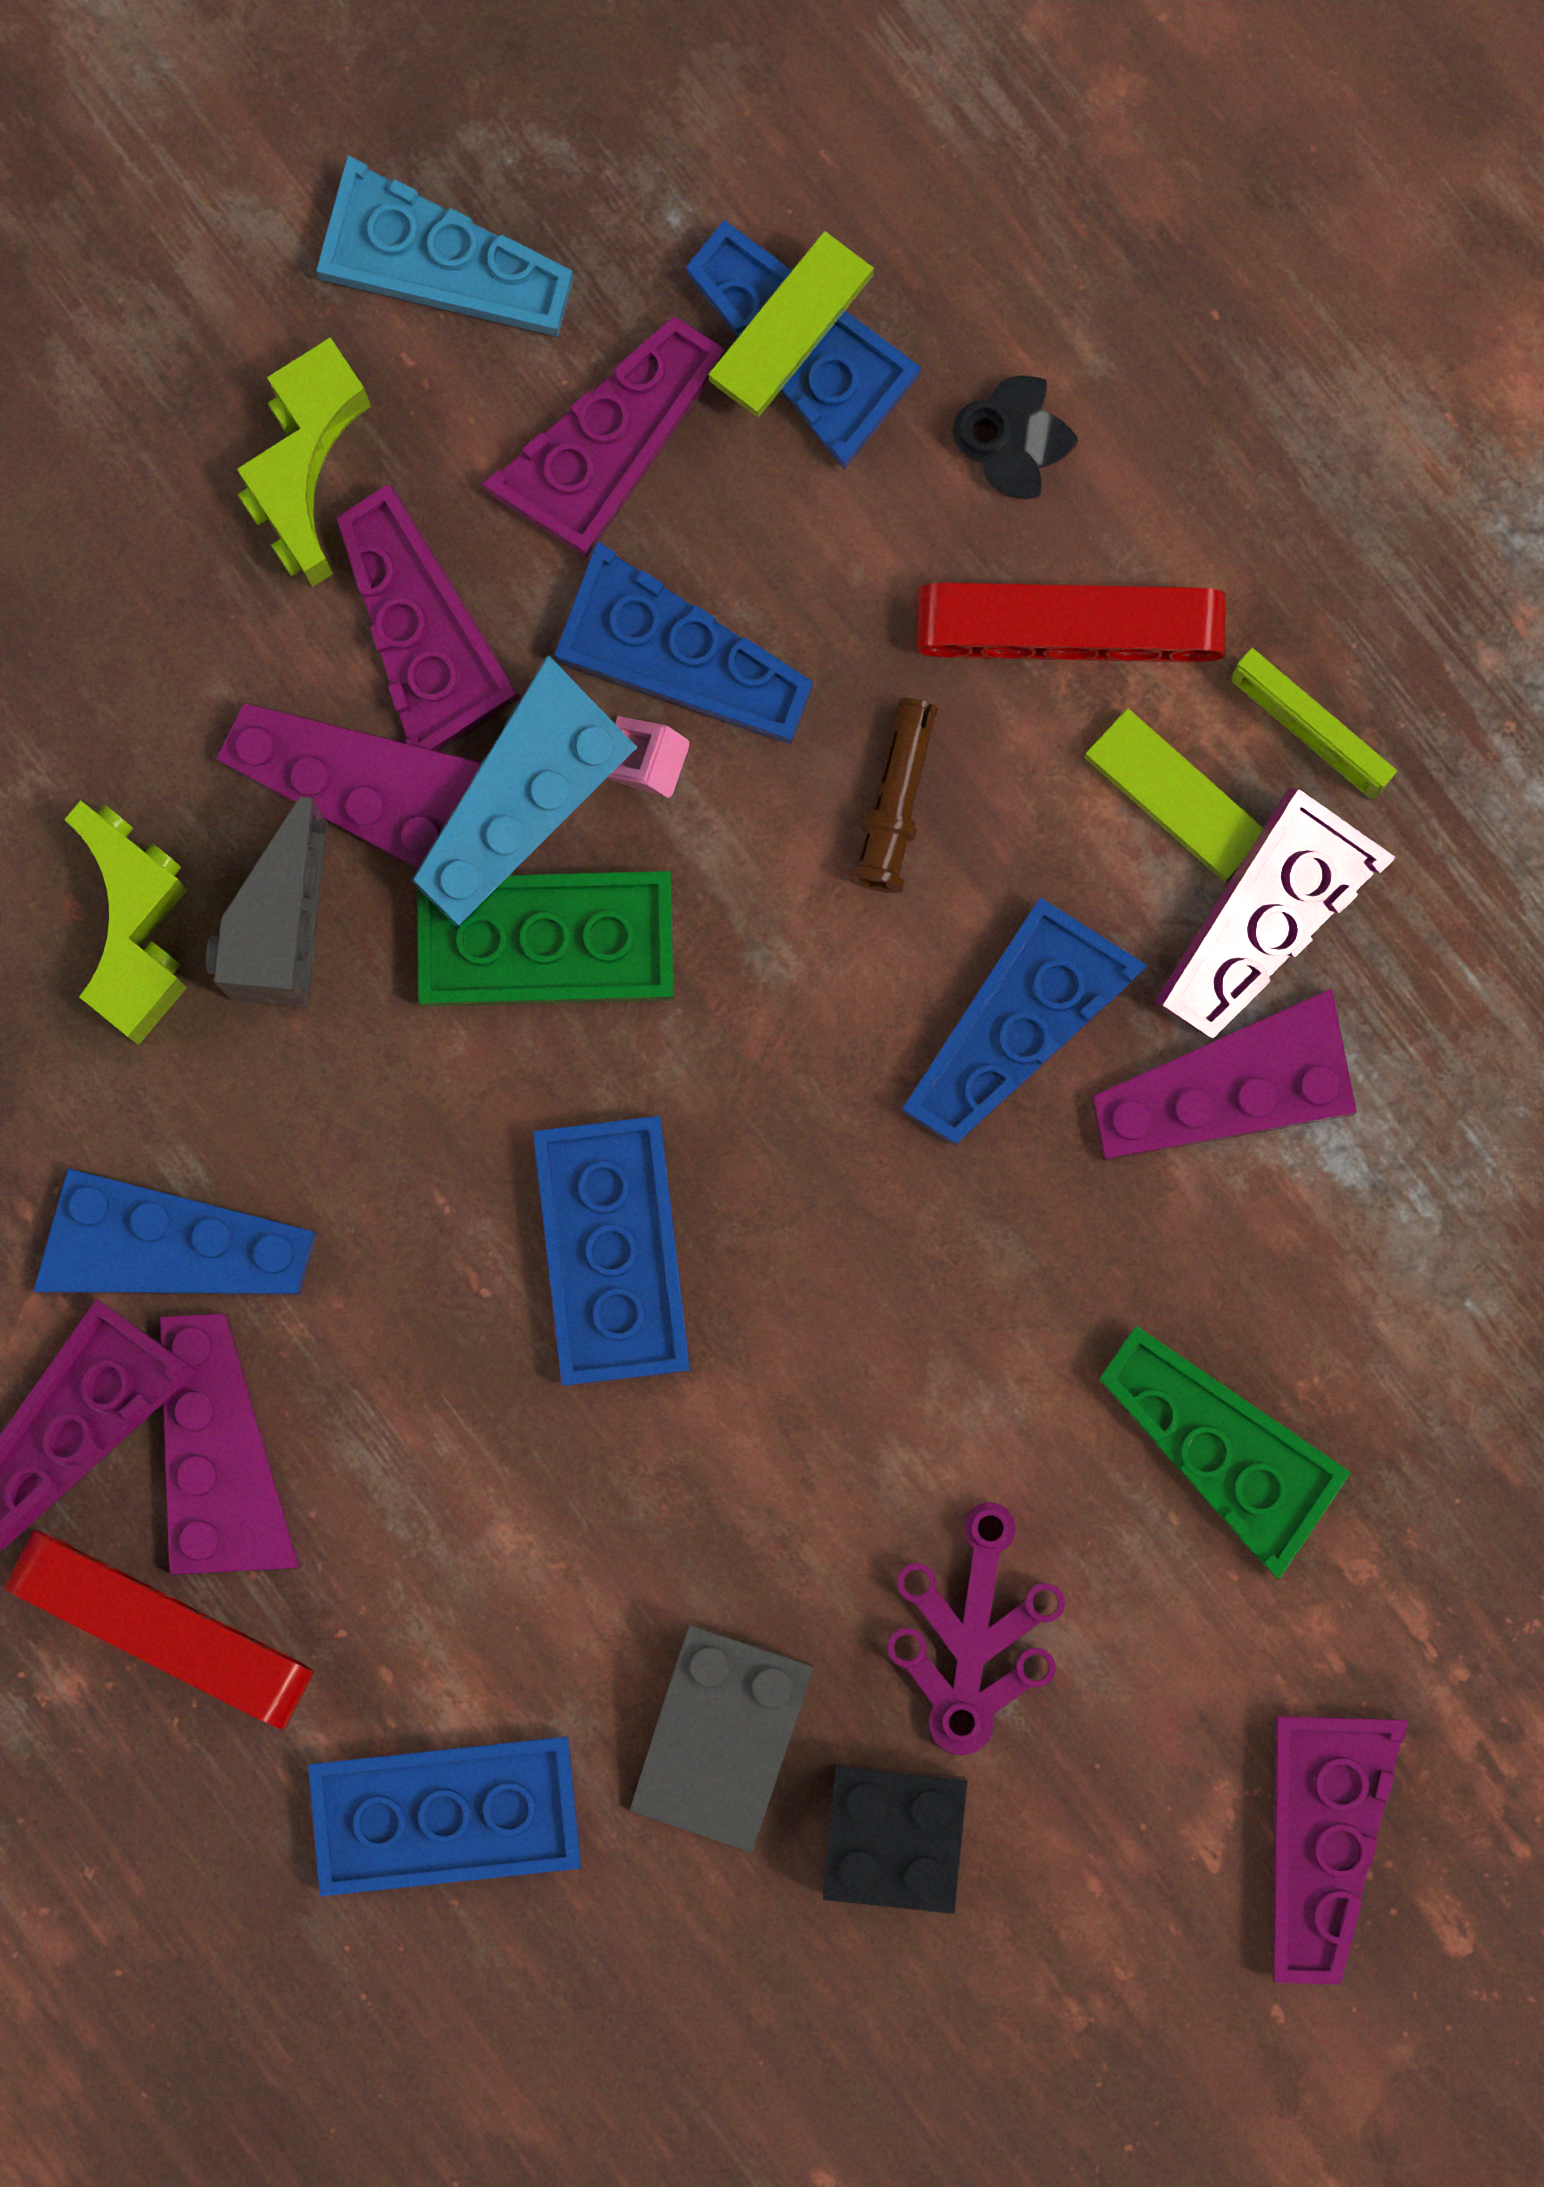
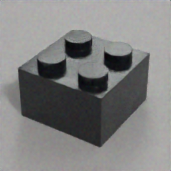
(895, 1838)

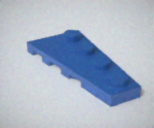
(846, 380)
(660, 645)
(1028, 1008)
(148, 1241)

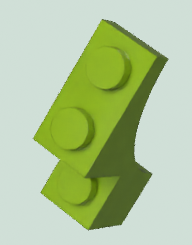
(320, 400)
(130, 983)

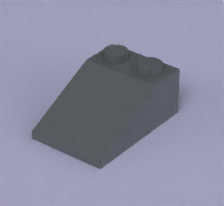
(272, 921)
(721, 1738)

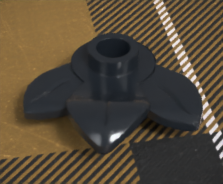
(1023, 438)

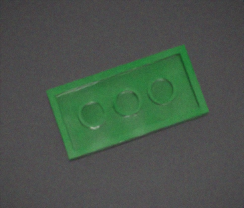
(552, 942)

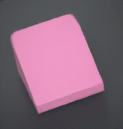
(655, 761)

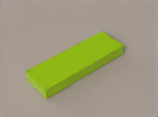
(791, 324)
(1312, 724)
(1175, 794)

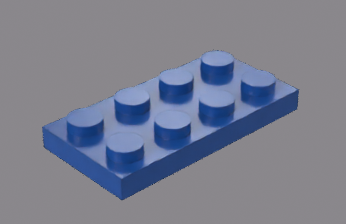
(611, 1251)
(444, 1816)

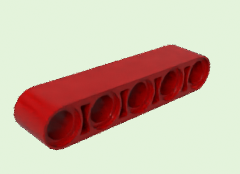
(1071, 622)
(159, 1629)

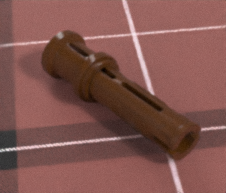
(890, 822)

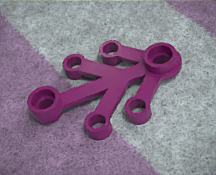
(974, 1640)

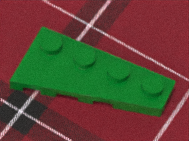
(1235, 1456)

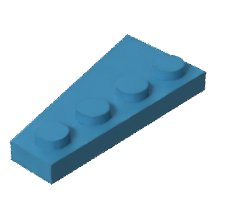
(417, 251)
(532, 779)

